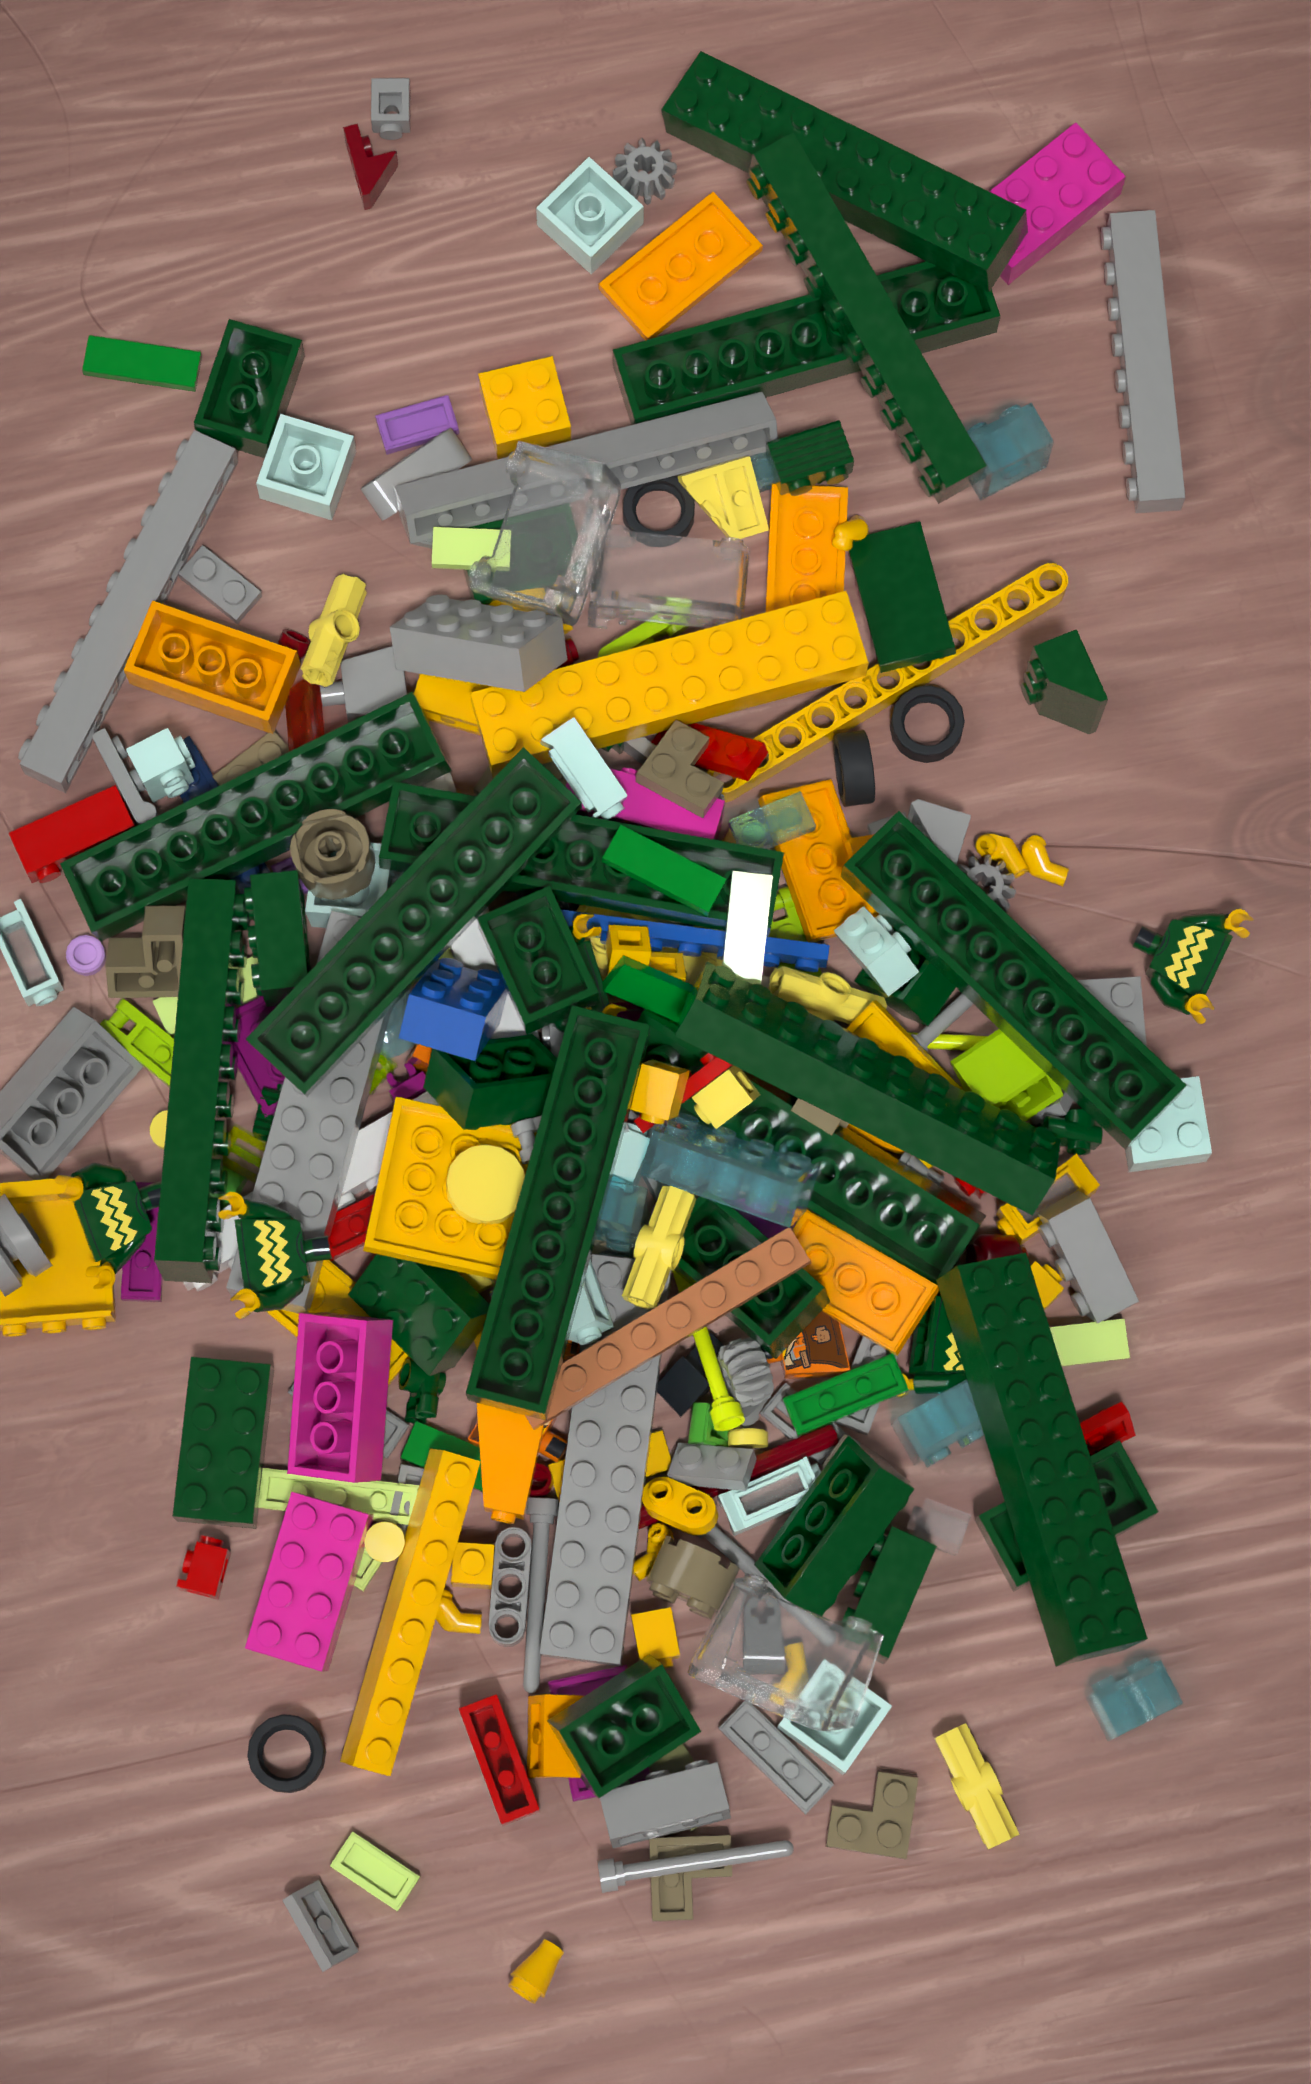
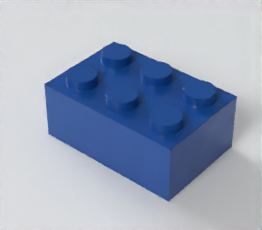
(454, 1008)

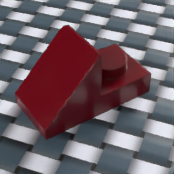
(370, 171)

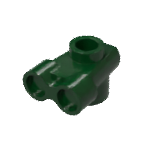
(1075, 1130)
(423, 1389)

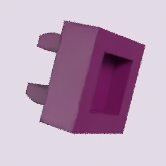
(410, 1088)

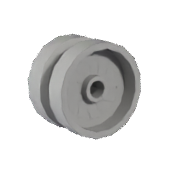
(18, 1242)

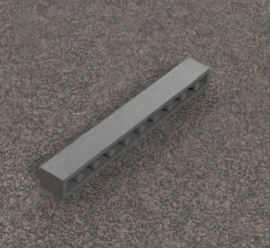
(632, 453)
(147, 575)

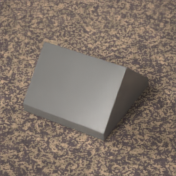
(941, 826)

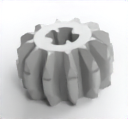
(648, 160)
(992, 877)
(746, 1372)

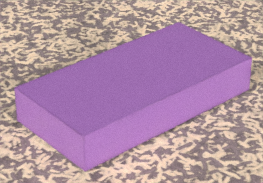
(416, 424)

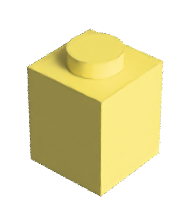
(724, 1097)

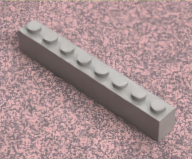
(1144, 362)

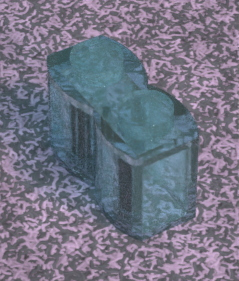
(1133, 1699)

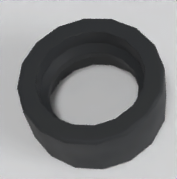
(669, 485)
(931, 695)
(854, 768)
(259, 1739)

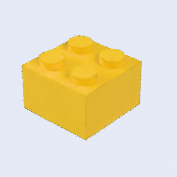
(524, 405)

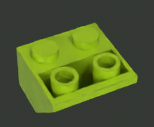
(1005, 1076)

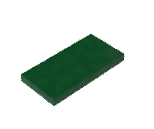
(901, 597)

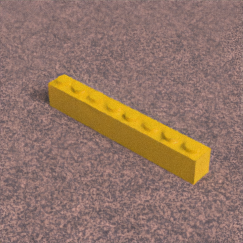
(410, 1612)

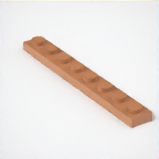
(675, 1321)

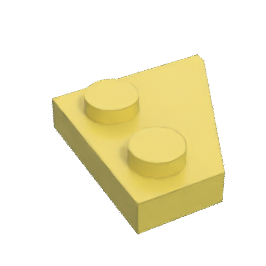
(728, 496)

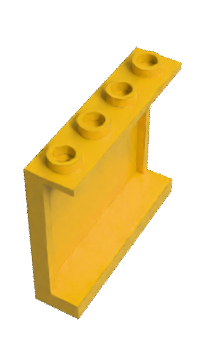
(63, 1291)

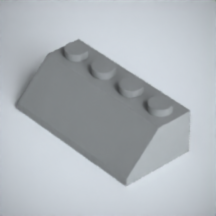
(61, 1093)

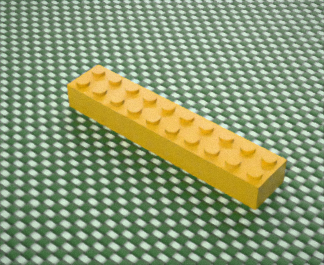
(678, 680)

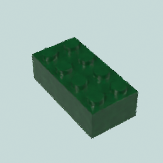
(774, 1317)
(223, 1442)
(1123, 1495)
(834, 1527)

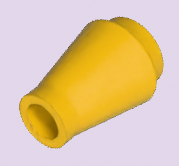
(536, 1972)

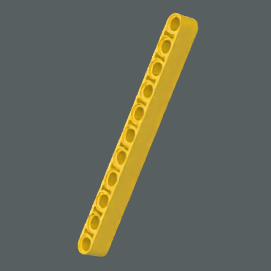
(878, 698)

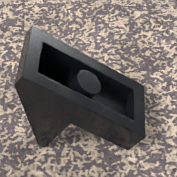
(686, 1381)

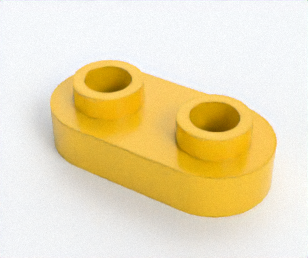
(676, 1505)

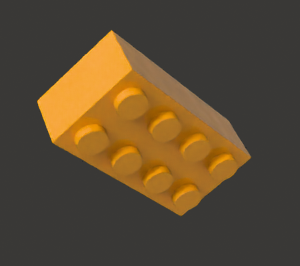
(212, 667)

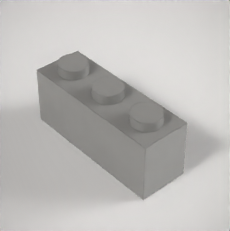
(1086, 1257)
(665, 1804)

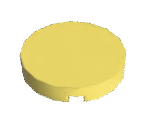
(485, 1184)

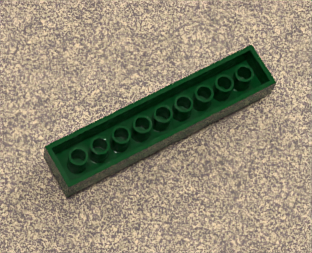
(866, 177)
(865, 319)
(788, 345)
(253, 815)
(574, 858)
(414, 922)
(1012, 980)
(200, 1081)
(869, 1088)
(856, 1181)
(558, 1213)
(1041, 1459)

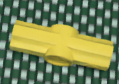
(333, 630)
(823, 996)
(659, 1247)
(976, 1786)

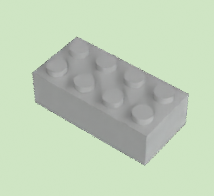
(478, 643)

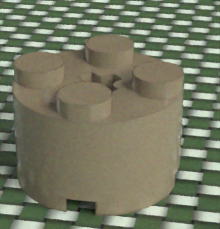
(337, 875)
(691, 1576)

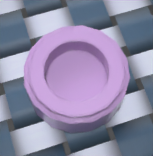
(85, 955)

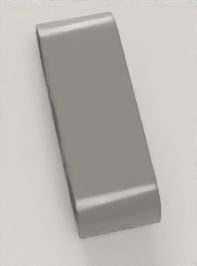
(434, 458)
(505, 1567)

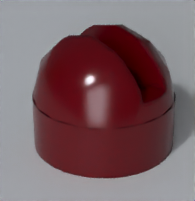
(294, 641)
(541, 1474)

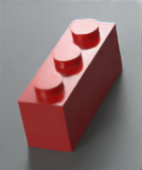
(69, 833)
(499, 1760)

